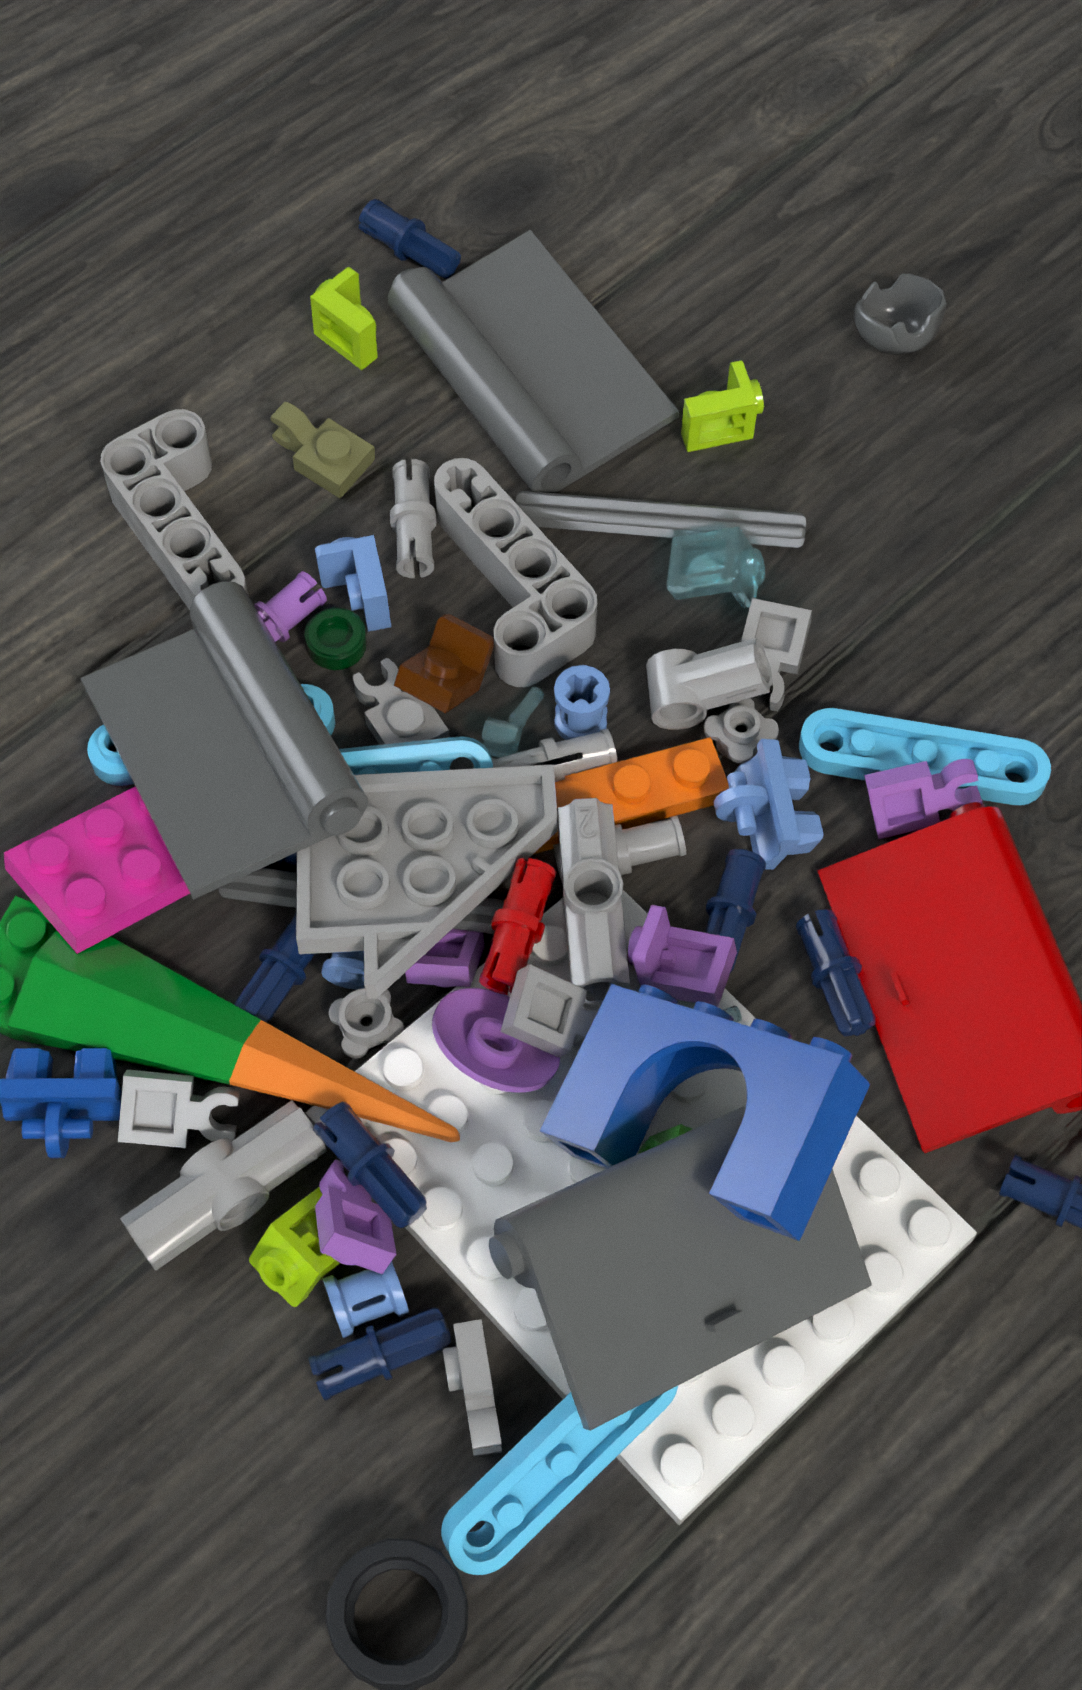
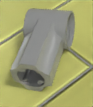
(689, 683)

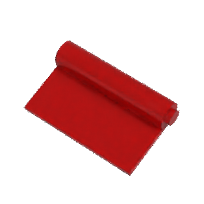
(961, 976)

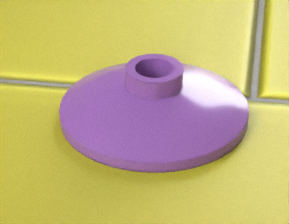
(470, 1037)

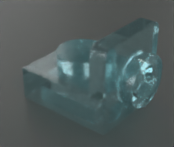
(714, 565)

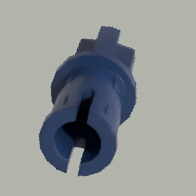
(408, 238)
(732, 907)
(278, 973)
(836, 974)
(371, 1164)
(1044, 1191)
(381, 1352)

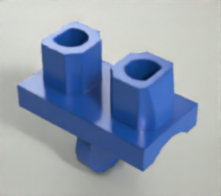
(60, 1106)

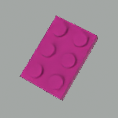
(98, 871)

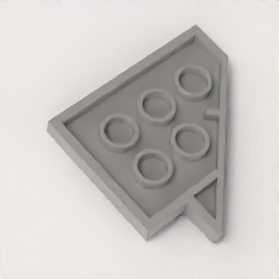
(419, 862)

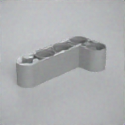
(148, 479)
(505, 563)

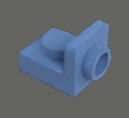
(357, 566)

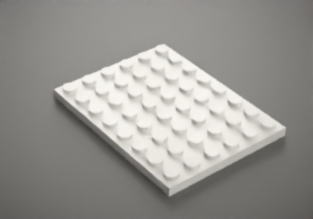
(508, 1163)

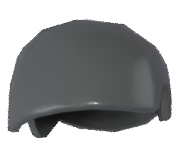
(902, 316)

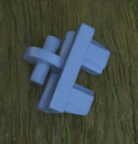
(763, 807)

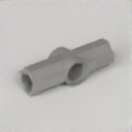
(591, 865)
(223, 1184)

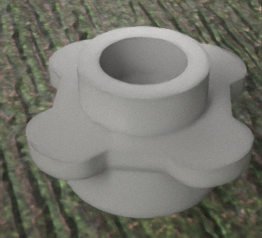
(740, 745)
(357, 1038)

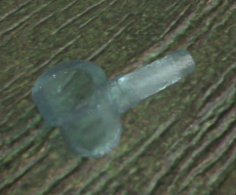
(503, 737)

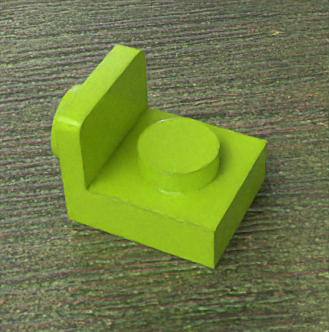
(343, 320)
(723, 416)
(290, 1252)

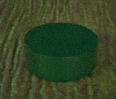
(335, 638)

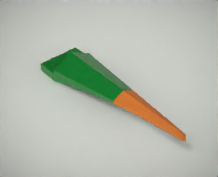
(169, 1023)

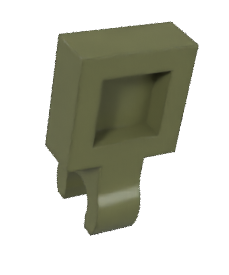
(324, 455)

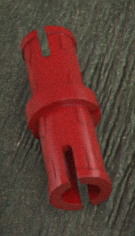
(517, 924)

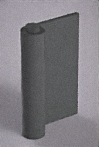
(532, 362)
(225, 745)
(660, 1278)

